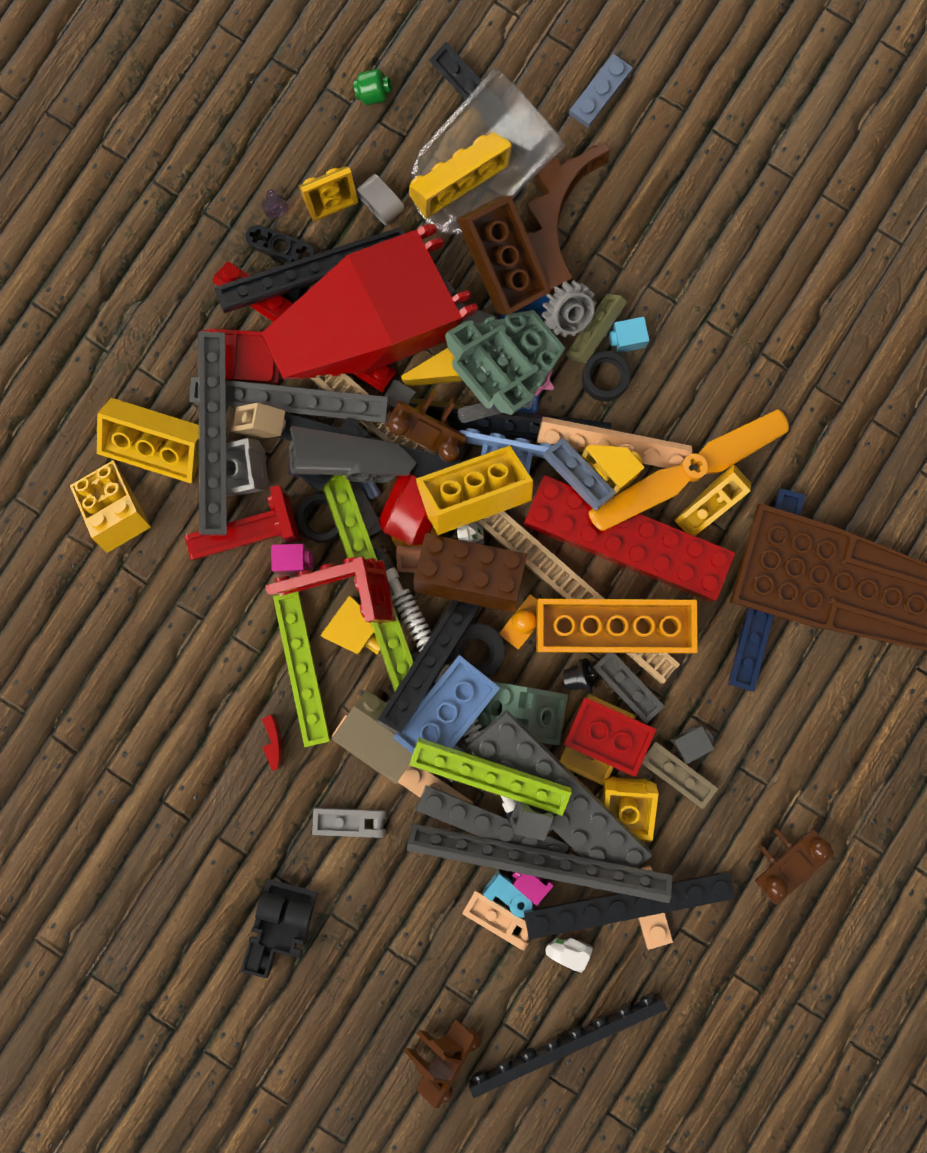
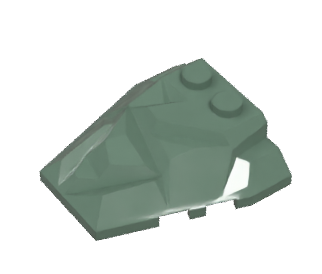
(504, 358)

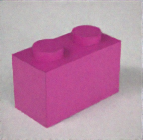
(291, 559)

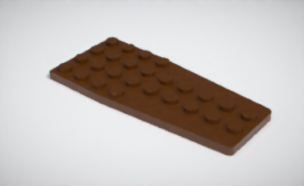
(831, 580)

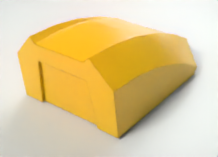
(633, 804)

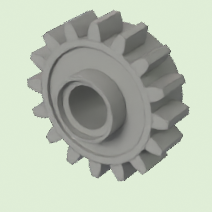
(569, 309)

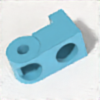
(503, 888)

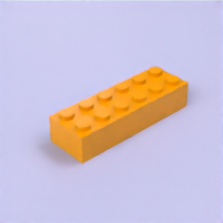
(616, 626)

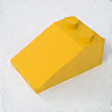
(329, 192)

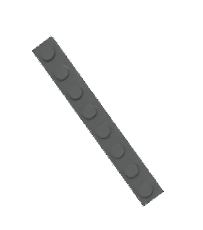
(303, 400)
(212, 433)

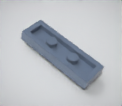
(600, 91)
(579, 474)

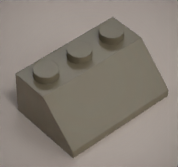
(372, 741)

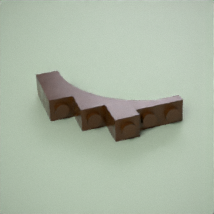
(544, 211)

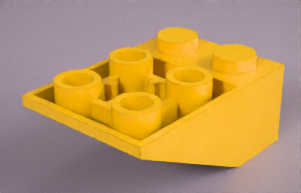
(109, 507)

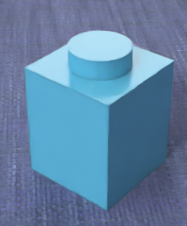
(629, 335)

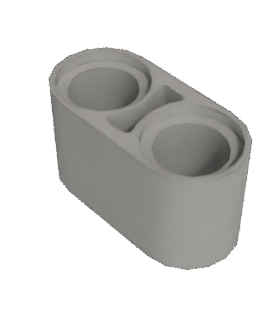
(380, 199)

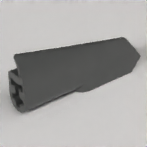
(341, 454)

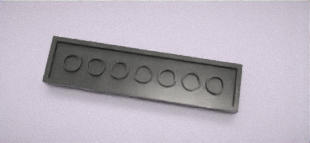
(586, 821)

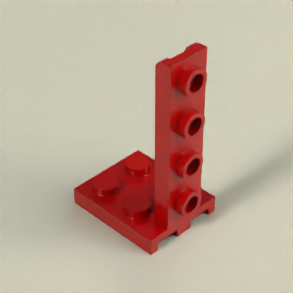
(250, 530)
(370, 582)

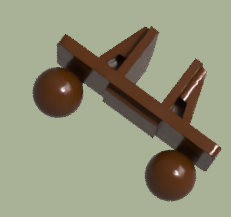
(426, 430)
(794, 866)
(449, 1057)

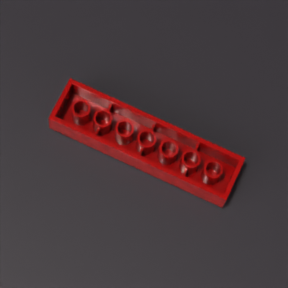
(635, 543)

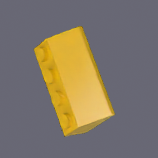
(460, 174)
(148, 440)
(475, 489)

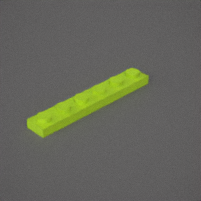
(301, 669)
(490, 776)

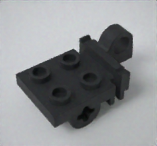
(281, 923)

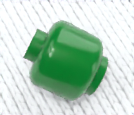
(372, 87)

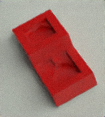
(274, 750)

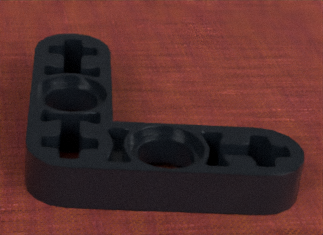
(290, 255)

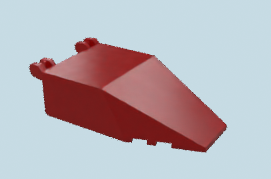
(368, 311)

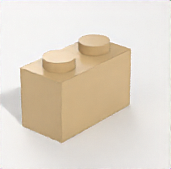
(258, 421)

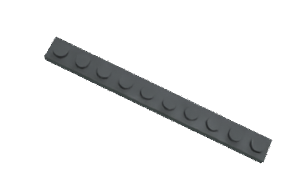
(540, 863)

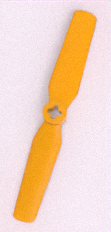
(713, 458)

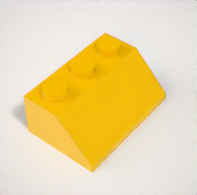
(614, 464)

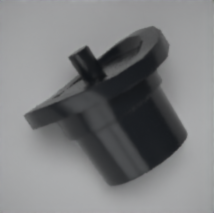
(579, 677)

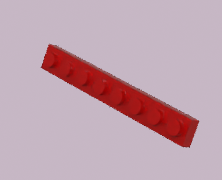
(276, 306)

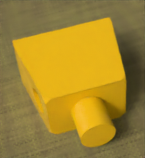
(350, 629)

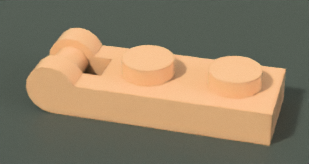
(496, 919)

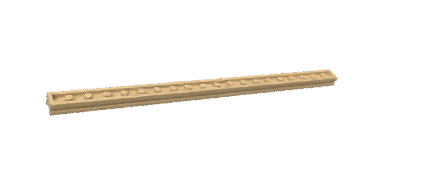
(514, 538)

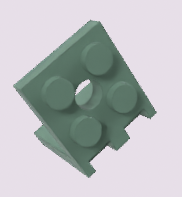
(528, 707)

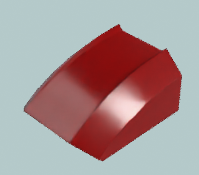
(405, 512)

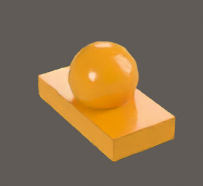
(521, 623)

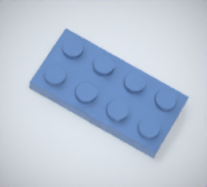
(449, 707)

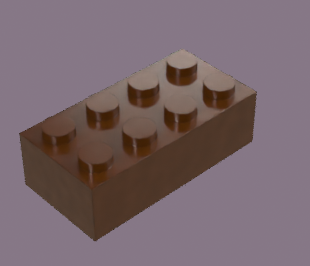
(503, 255)
(470, 573)

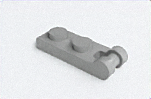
(348, 822)

